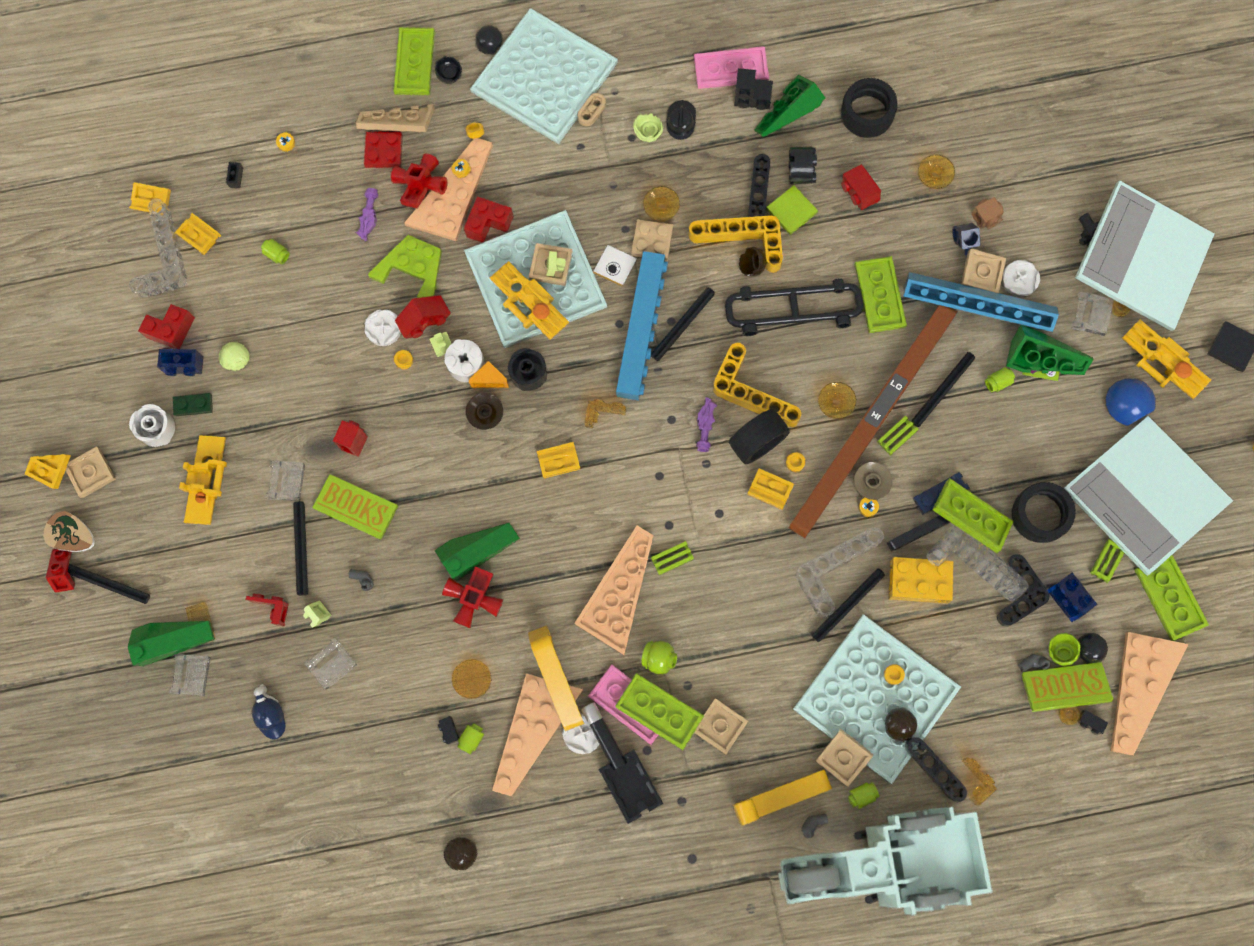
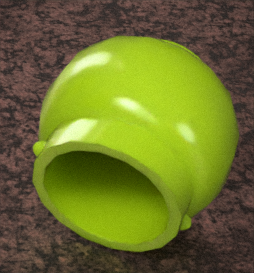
(659, 657)

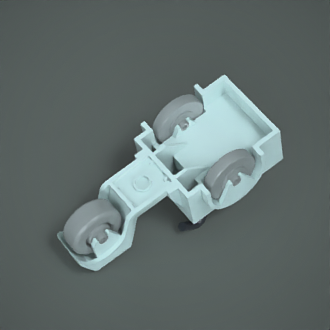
(911, 863)

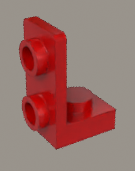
(57, 571)
(278, 614)

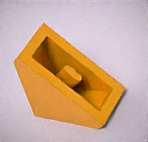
(488, 377)

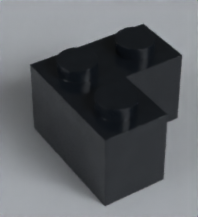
(752, 91)

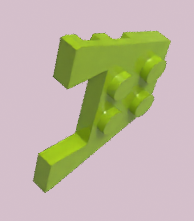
(412, 258)

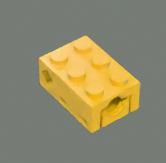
(920, 580)

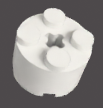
(460, 351)
(152, 425)

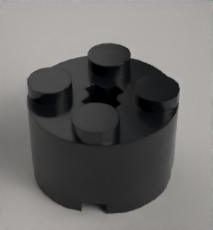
(802, 165)
(524, 379)

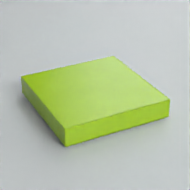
(792, 210)

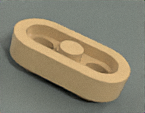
(591, 110)

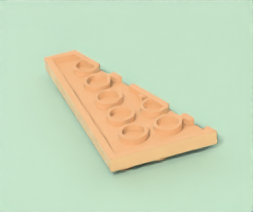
(446, 213)
(614, 602)
(1144, 677)
(529, 733)

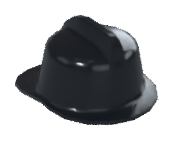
(681, 119)

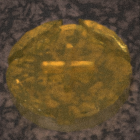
(471, 679)

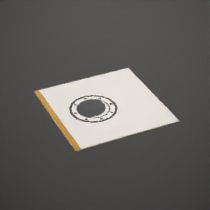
(614, 265)

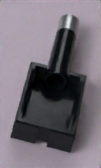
(624, 773)

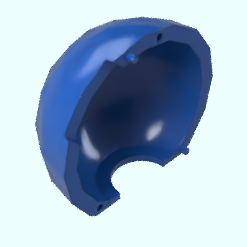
(1130, 400)

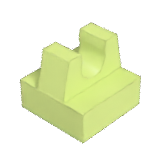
(554, 263)
(440, 343)
(317, 613)

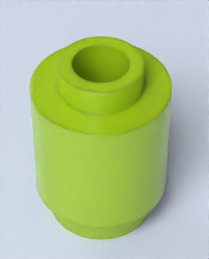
(275, 251)
(999, 380)
(470, 738)
(863, 795)

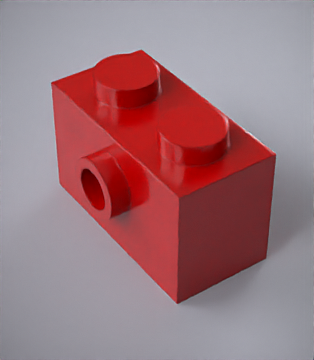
(861, 187)
(350, 437)

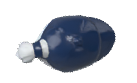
(268, 714)

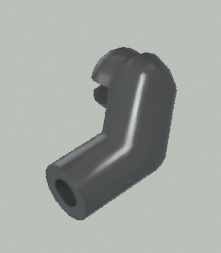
(363, 577)
(1034, 661)
(812, 822)

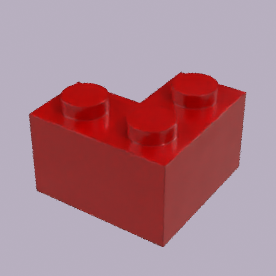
(487, 215)
(421, 314)
(170, 330)

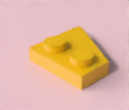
(48, 469)

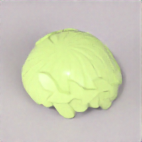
(648, 127)
(234, 356)

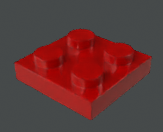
(383, 149)

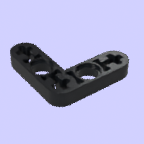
(1037, 586)

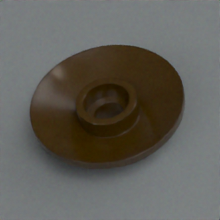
(480, 403)

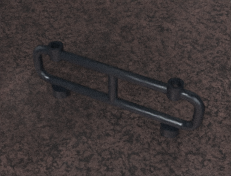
(749, 326)

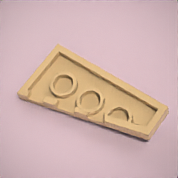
(413, 120)

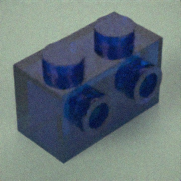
(180, 362)
(1072, 597)

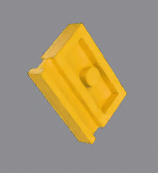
(143, 194)
(198, 234)
(558, 460)
(770, 489)

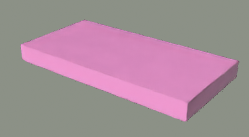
(721, 67)
(608, 693)

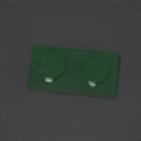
(192, 404)

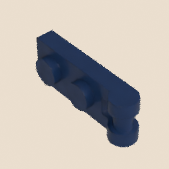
(928, 498)

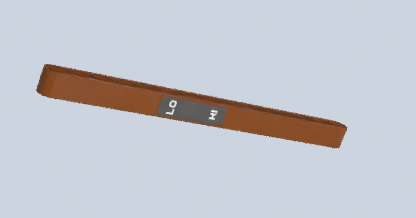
(872, 421)

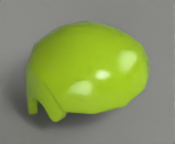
(1064, 649)

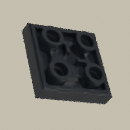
(1233, 346)

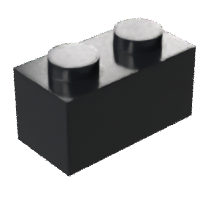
(234, 175)
(1091, 721)
(449, 730)

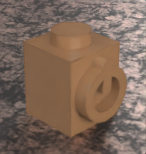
(988, 213)

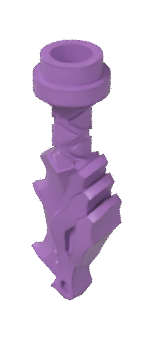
(368, 218)
(705, 421)

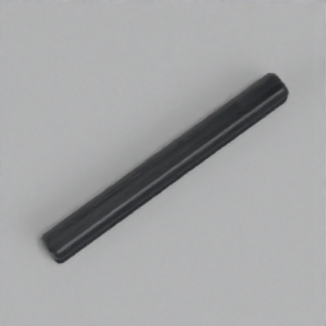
(682, 324)
(943, 389)
(300, 548)
(108, 584)
(848, 605)

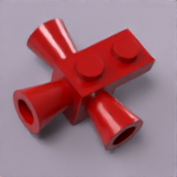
(419, 180)
(473, 596)

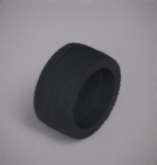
(871, 88)
(759, 436)
(1060, 497)

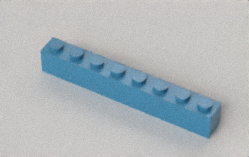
(981, 302)
(640, 326)

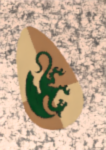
(67, 533)

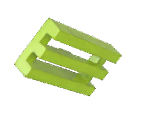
(909, 424)
(687, 551)
(1100, 574)

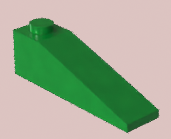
(799, 99)
(1042, 353)
(472, 550)
(164, 639)

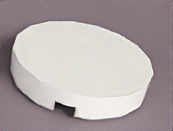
(1020, 278)
(382, 328)
(581, 738)

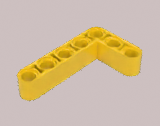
(743, 233)
(749, 392)
(555, 678)
(781, 797)

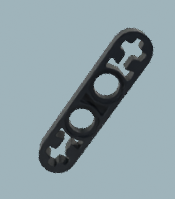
(759, 188)
(917, 533)
(934, 770)

